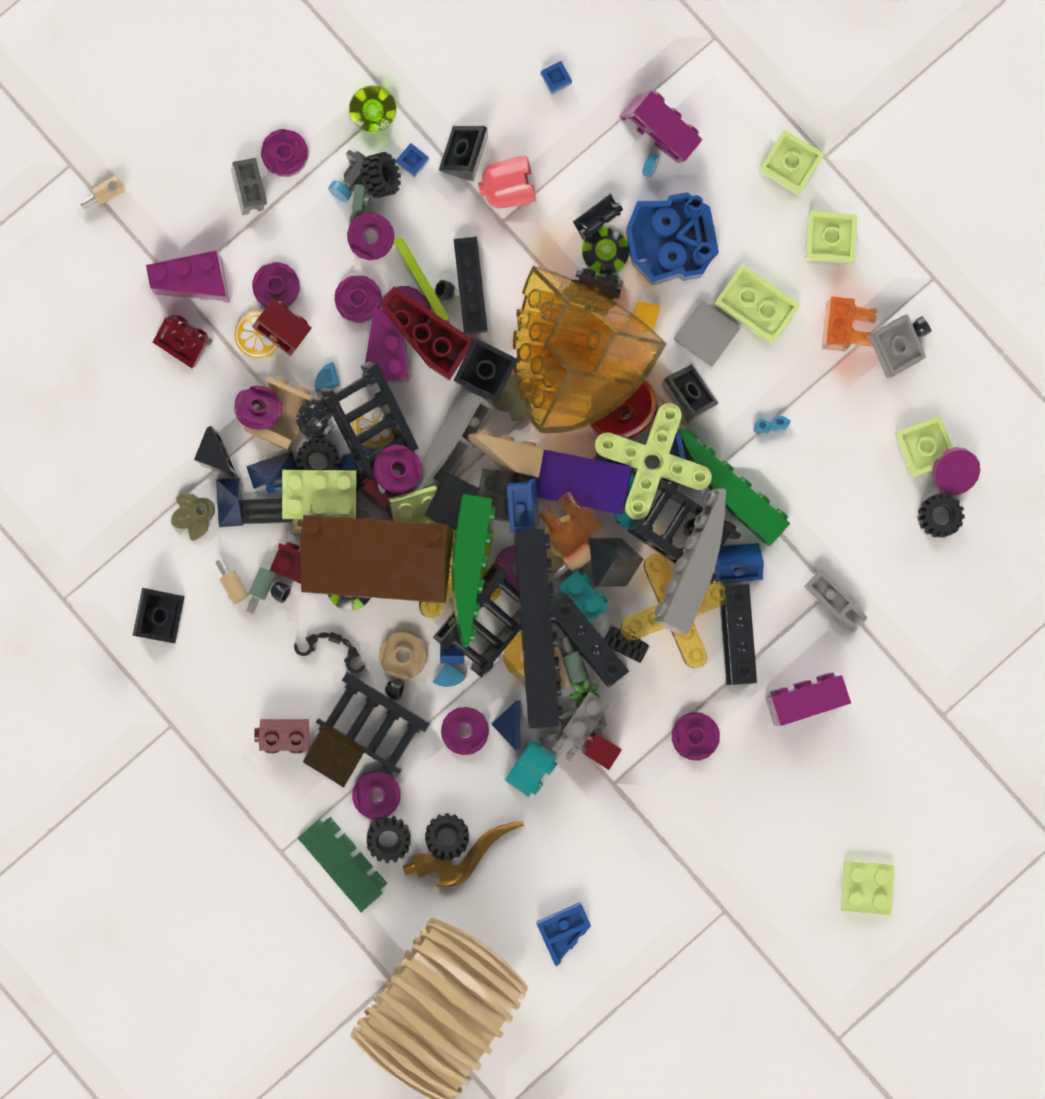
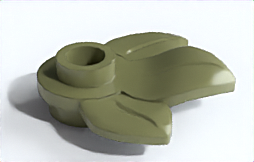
(510, 400)
(190, 517)

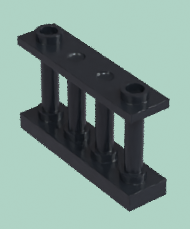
(382, 398)
(663, 543)
(448, 633)
(738, 636)
(588, 641)
(394, 712)

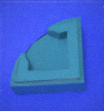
(327, 377)
(448, 677)

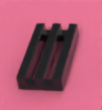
(245, 512)

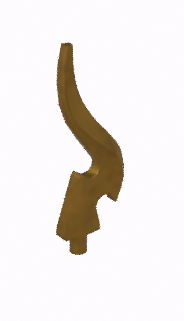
(455, 875)

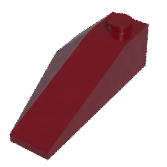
(431, 336)

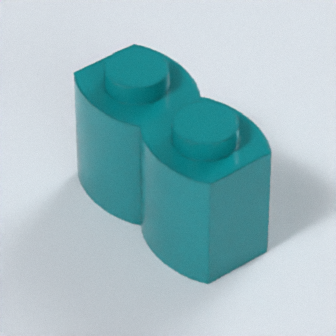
(531, 768)

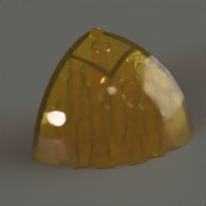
(577, 352)

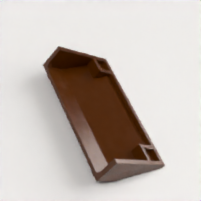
(375, 558)

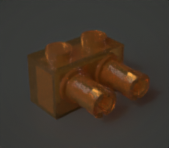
(838, 322)
(578, 530)

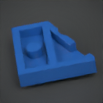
(563, 930)

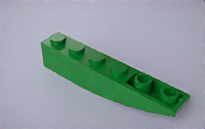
(741, 501)
(468, 560)

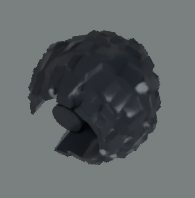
(314, 419)

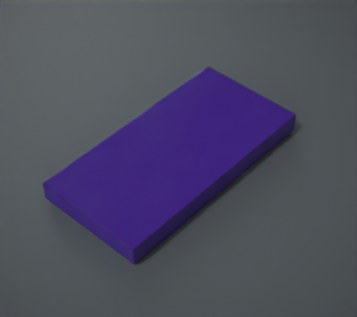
(590, 481)

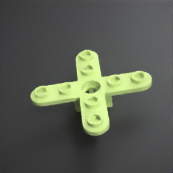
(669, 466)

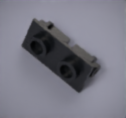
(597, 216)
(607, 283)

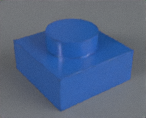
(556, 77)
(412, 160)
(451, 655)

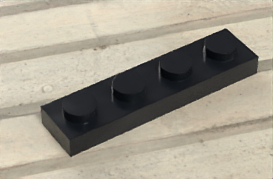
(470, 285)

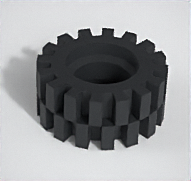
(380, 175)
(318, 445)
(930, 525)
(632, 649)
(436, 826)
(390, 853)

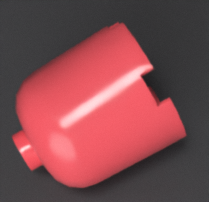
(507, 183)

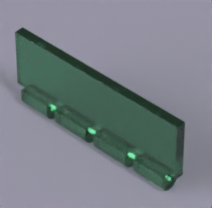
(336, 859)

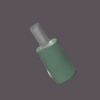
(260, 588)
(573, 663)

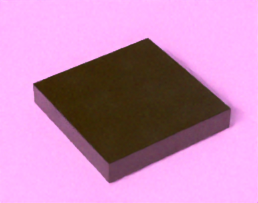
(334, 756)

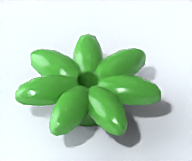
(582, 692)

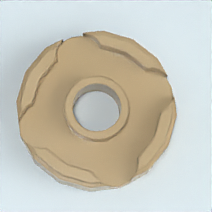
(399, 641)

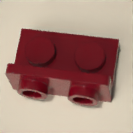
(182, 340)
(288, 562)

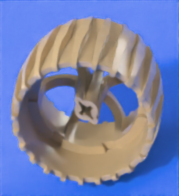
(440, 1011)

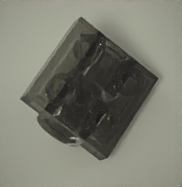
(494, 486)

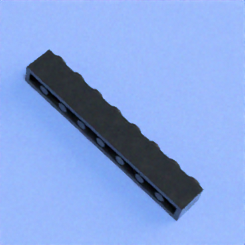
(536, 628)

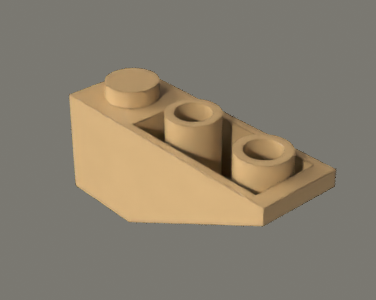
(511, 456)

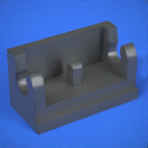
(248, 185)

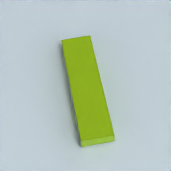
(420, 279)

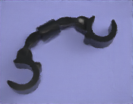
(335, 638)

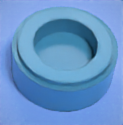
(650, 165)
(340, 191)

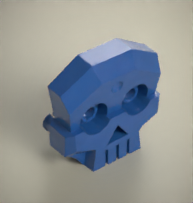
(652, 241)

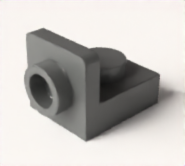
(352, 174)

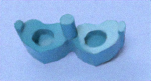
(778, 423)

